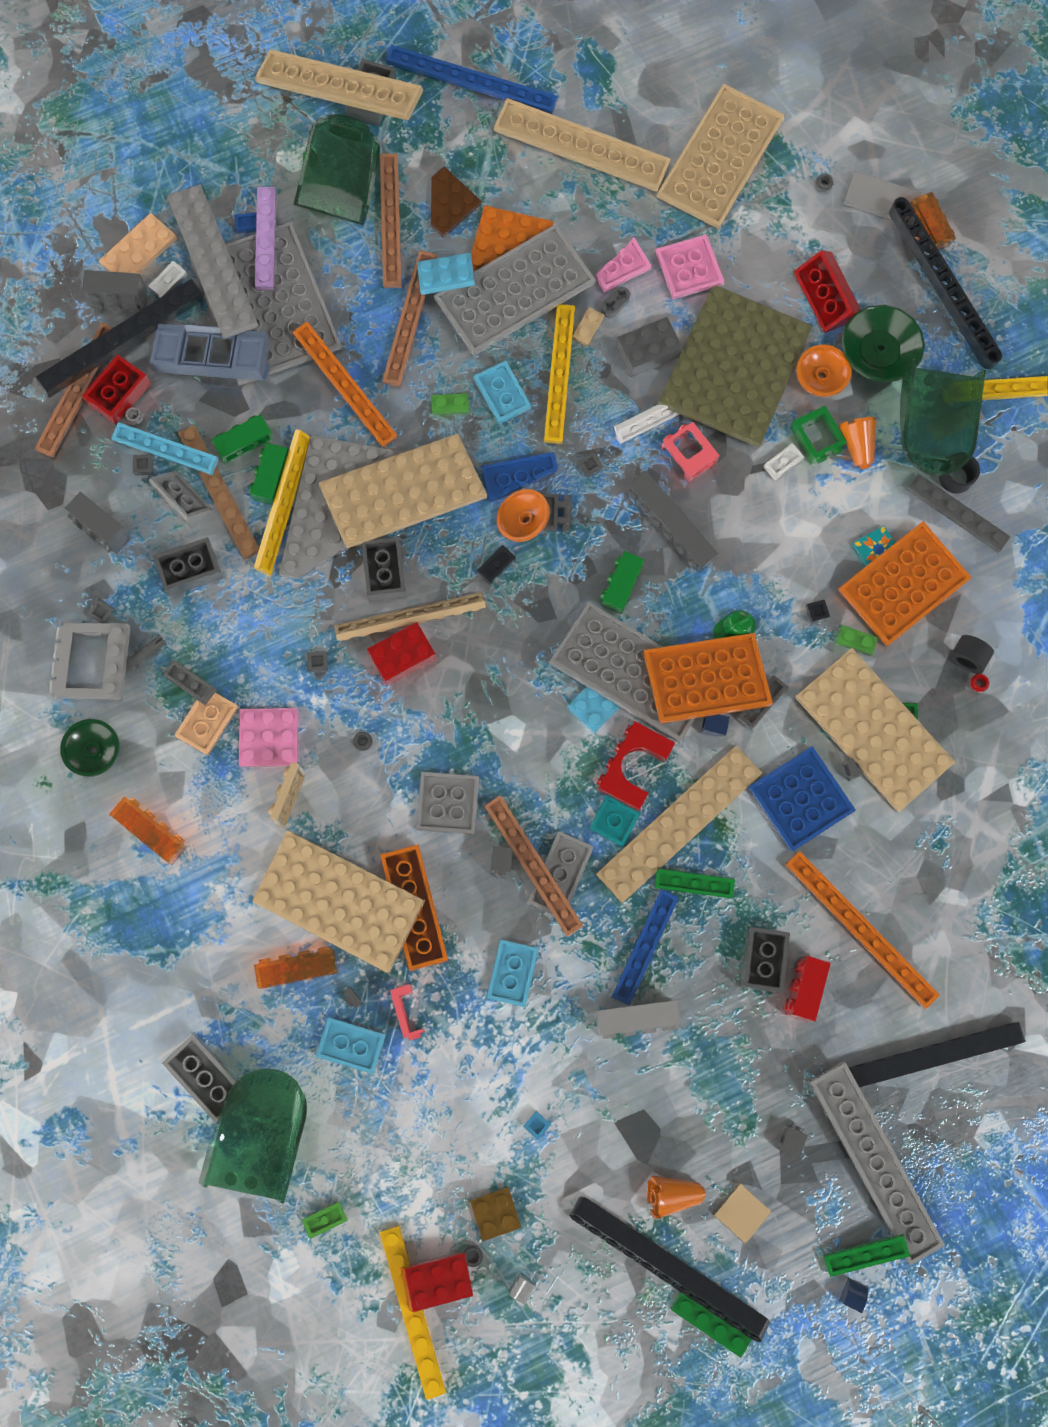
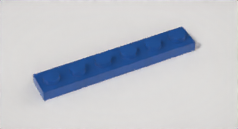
(645, 947)

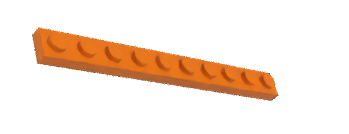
(862, 930)

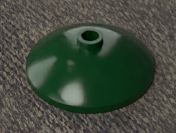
(79, 741)

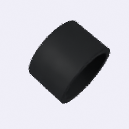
(972, 471)
(972, 654)

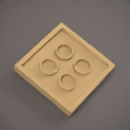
(287, 794)

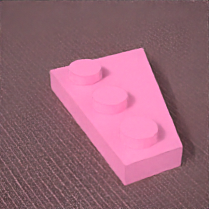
(624, 267)

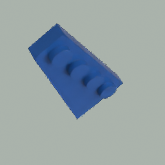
(515, 474)

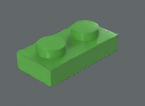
(450, 404)
(857, 640)
(324, 1220)

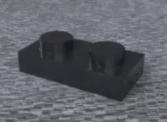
(496, 564)

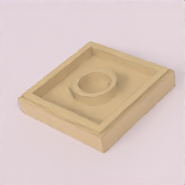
(742, 1213)

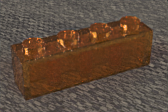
(147, 830)
(296, 968)

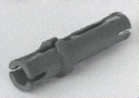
(144, 653)

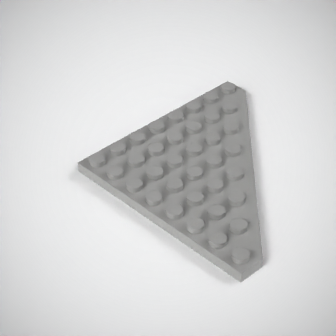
(312, 530)

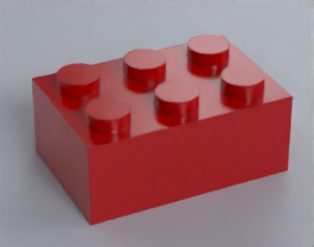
(116, 389)
(401, 654)
(806, 988)
(436, 1281)

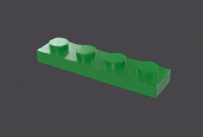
(694, 883)
(866, 1255)
(711, 1325)

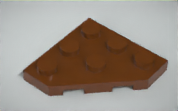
(450, 202)

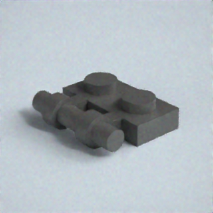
(554, 520)

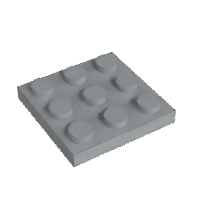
(447, 803)

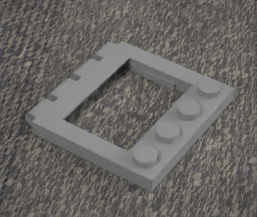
(114, 662)

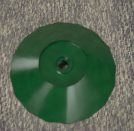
(883, 328)

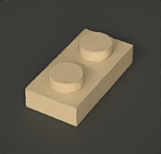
(588, 327)

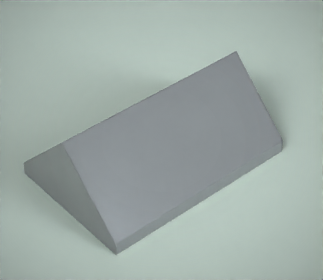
(181, 497)

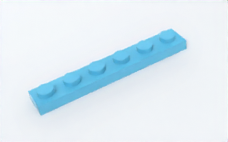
(165, 448)

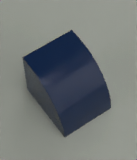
(715, 725)
(854, 1295)

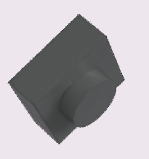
(143, 464)
(590, 465)
(101, 611)
(317, 661)
(851, 769)
(352, 998)

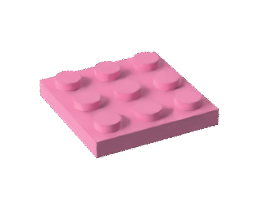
(689, 266)
(268, 737)

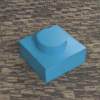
(536, 1125)

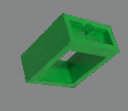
(798, 426)

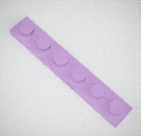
(265, 238)

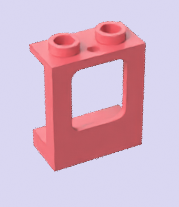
(697, 463)
(401, 1014)

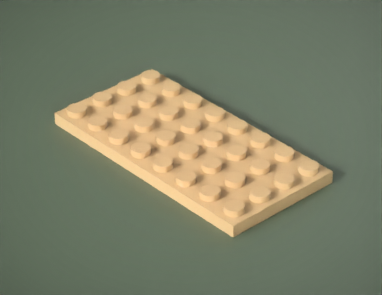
(721, 156)
(402, 490)
(875, 730)
(338, 901)

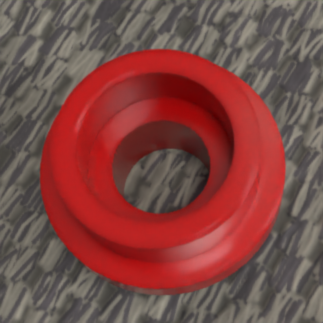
(983, 679)

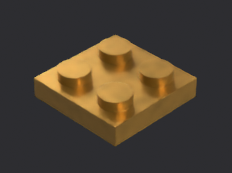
(495, 1214)

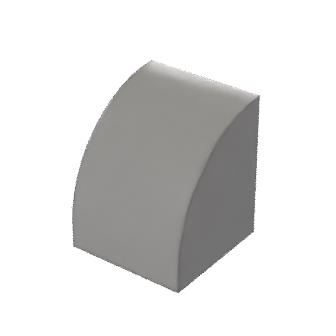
(522, 1289)

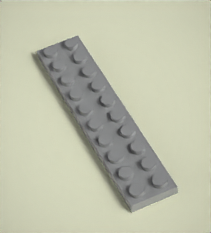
(212, 261)
(876, 1161)

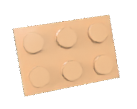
(206, 723)

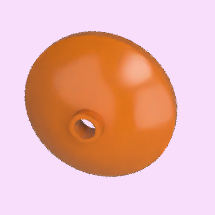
(825, 361)
(517, 510)

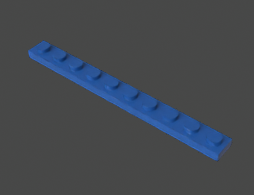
(470, 79)

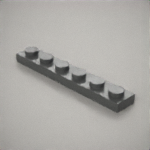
(958, 513)

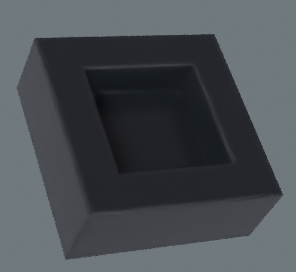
(817, 611)

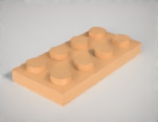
(139, 247)

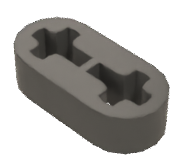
(613, 299)

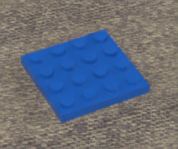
(801, 799)

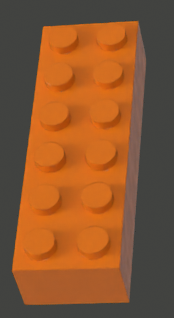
(425, 941)

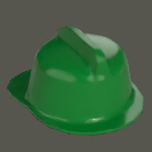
(735, 624)

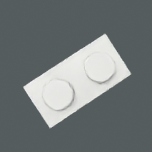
(168, 280)
(783, 461)

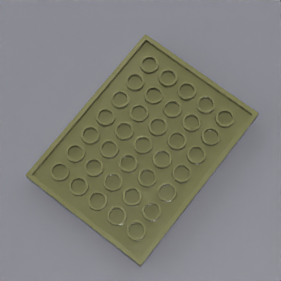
(735, 365)

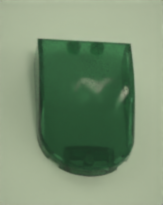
(339, 168)
(939, 418)
(257, 1135)

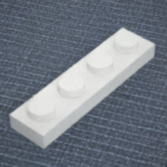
(643, 422)

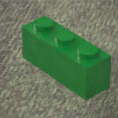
(242, 438)
(268, 473)
(621, 582)

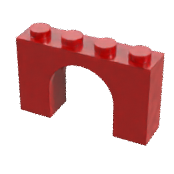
(637, 739)

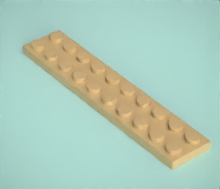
(339, 84)
(582, 144)
(678, 824)

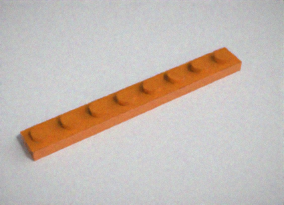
(345, 384)

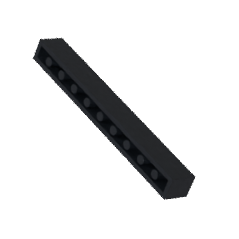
(119, 338)

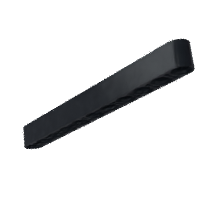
(944, 291)
(938, 1054)
(670, 1269)

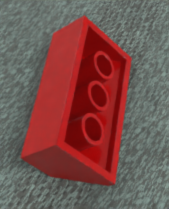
(827, 291)

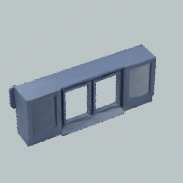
(246, 357)

